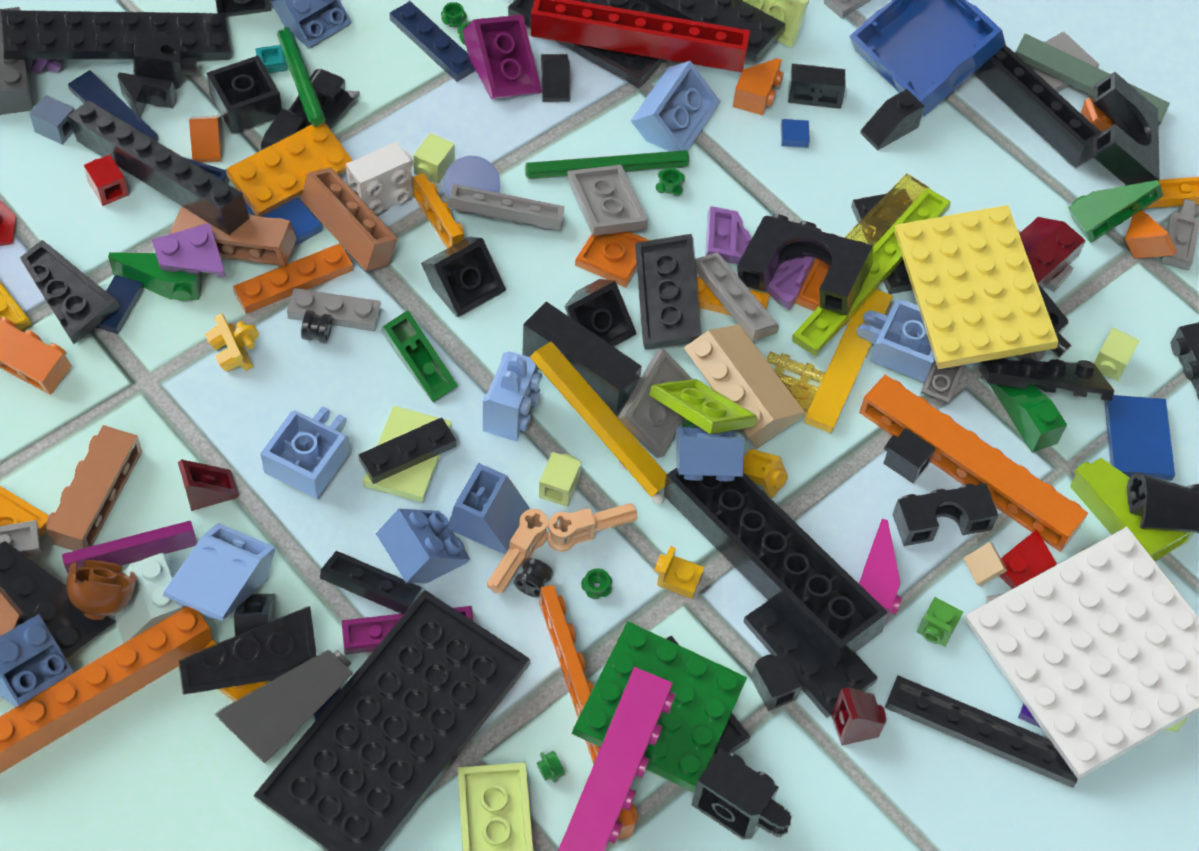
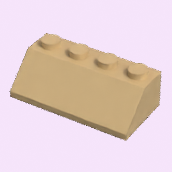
(744, 376)

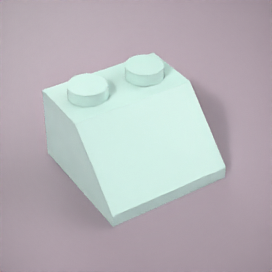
(147, 603)

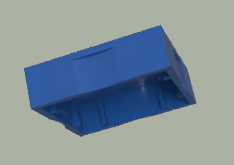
(927, 45)

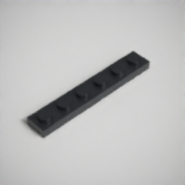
(979, 729)

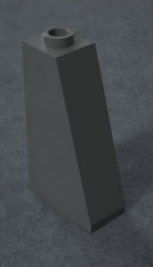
(280, 707)

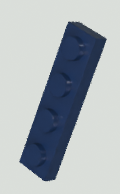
(432, 40)

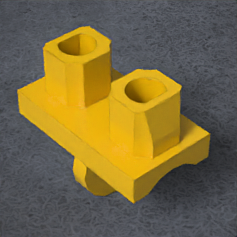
(235, 340)

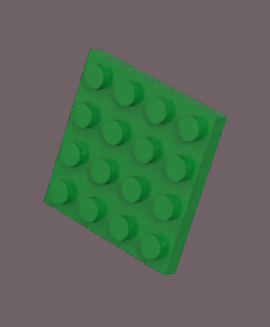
(697, 715)

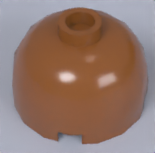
(99, 588)

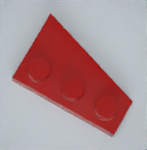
(1027, 560)

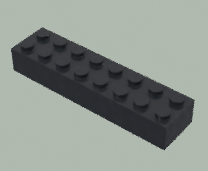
(780, 562)

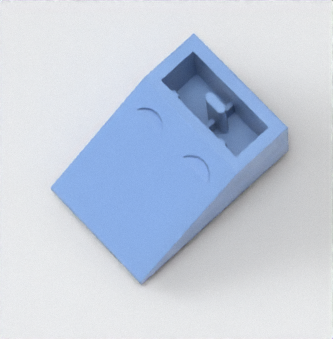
(221, 572)

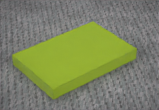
(703, 406)

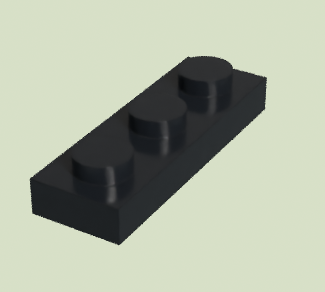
(407, 450)
(370, 582)

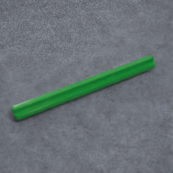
(301, 77)
(629, 162)

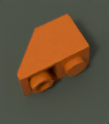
(757, 86)

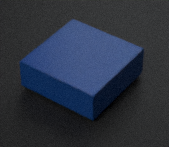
(794, 133)

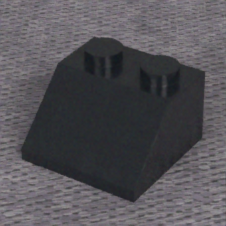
(464, 275)

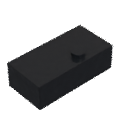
(598, 362)

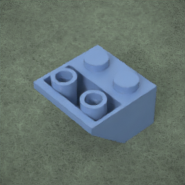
(311, 19)
(488, 509)
(421, 545)
(29, 661)

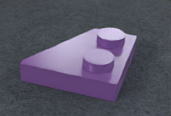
(726, 234)
(189, 251)
(789, 280)

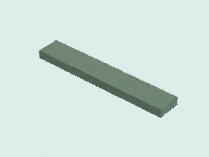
(1072, 70)

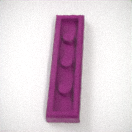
(136, 547)
(365, 634)

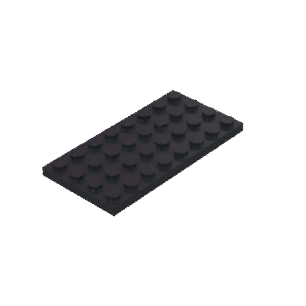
(393, 729)

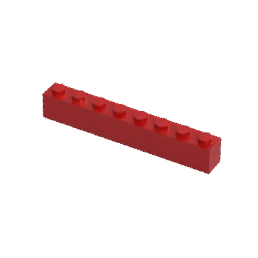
(640, 33)

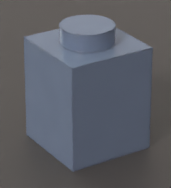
(51, 119)

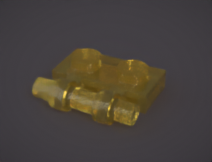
(800, 389)

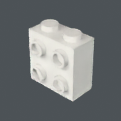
(382, 177)

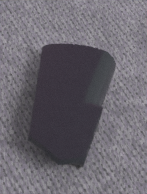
(332, 99)
(1163, 503)

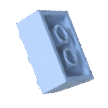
(676, 108)

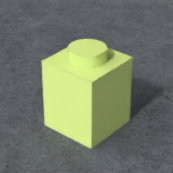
(434, 157)
(1115, 354)
(559, 478)

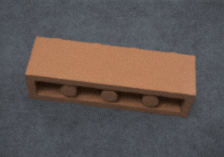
(348, 219)
(254, 241)
(94, 489)

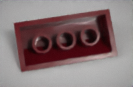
(1050, 247)

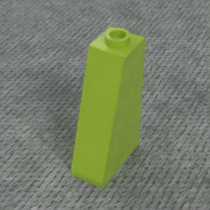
(1105, 494)

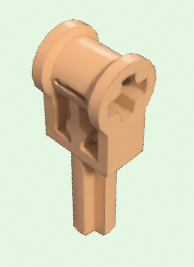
(582, 525)
(522, 545)

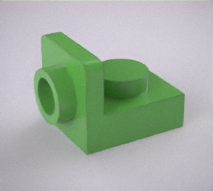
(939, 622)

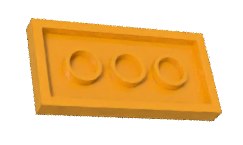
(280, 170)

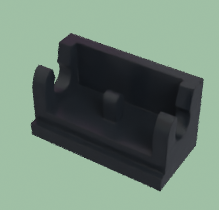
(816, 86)

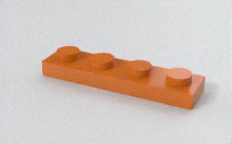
(298, 274)

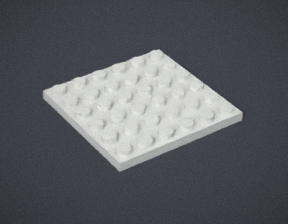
(1097, 650)

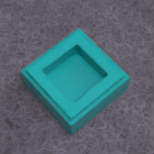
(272, 58)

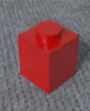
(106, 180)

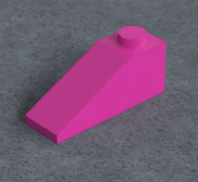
(881, 573)

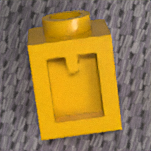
(765, 470)
(678, 574)

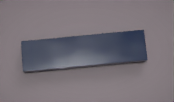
(90, 88)

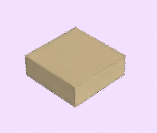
(985, 564)

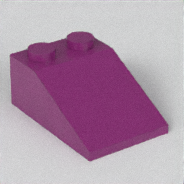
(502, 56)

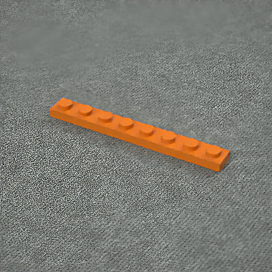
(572, 667)

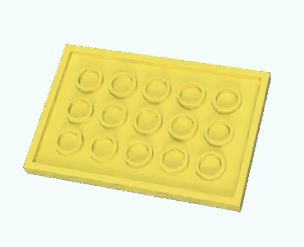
(975, 287)

